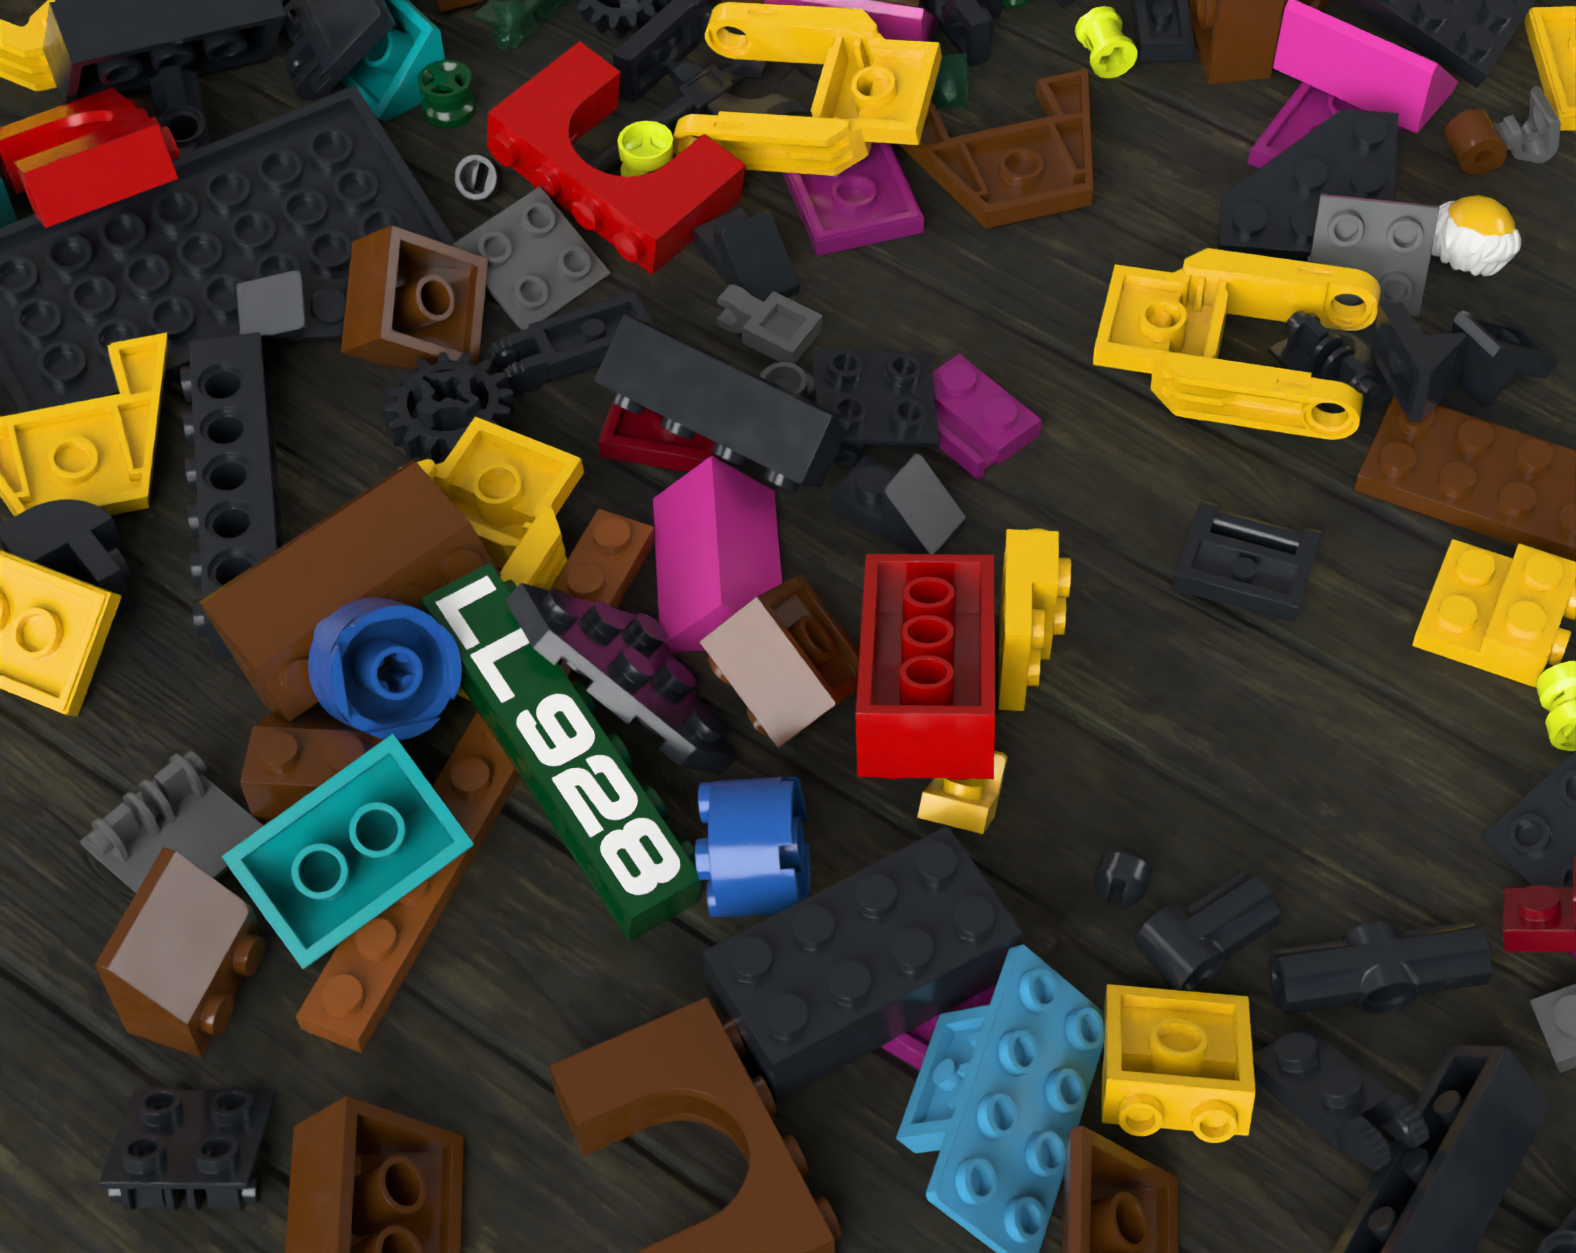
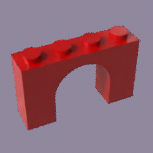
(86, 155)
(642, 215)

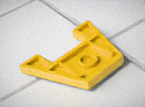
(91, 447)

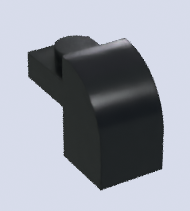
(74, 541)

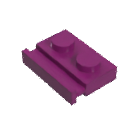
(978, 417)

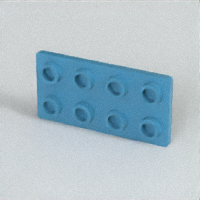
(1002, 1100)

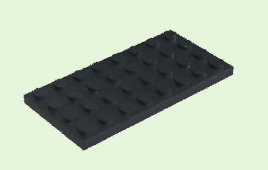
(172, 255)

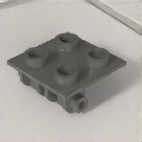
(1380, 238)
(534, 259)
(172, 812)

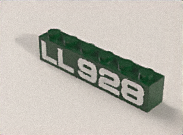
(567, 758)

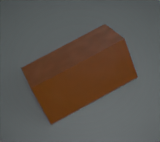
(1115, 1199)

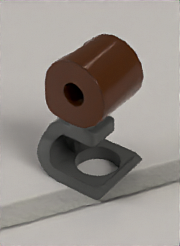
(1483, 144)

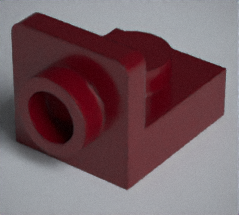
(1540, 918)

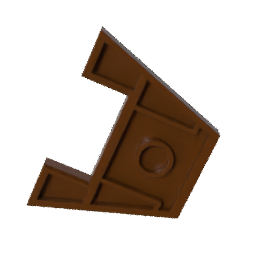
(1017, 167)

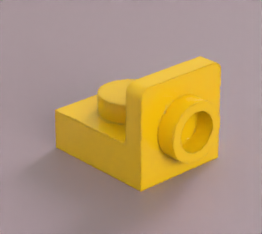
(964, 803)

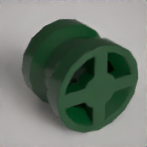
(447, 94)

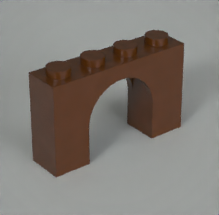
(693, 1072)

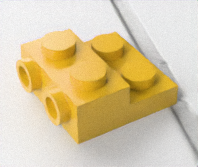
(1029, 610)
(1500, 610)
(1177, 1062)

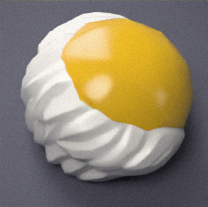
(1475, 235)

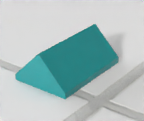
(392, 67)
(347, 851)

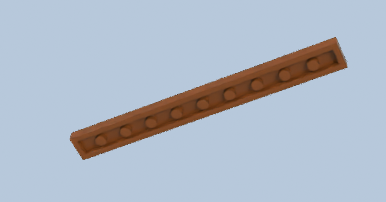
(474, 787)

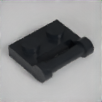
(1246, 572)

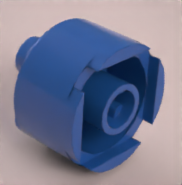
(412, 690)
(753, 846)

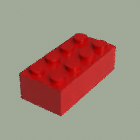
(927, 667)

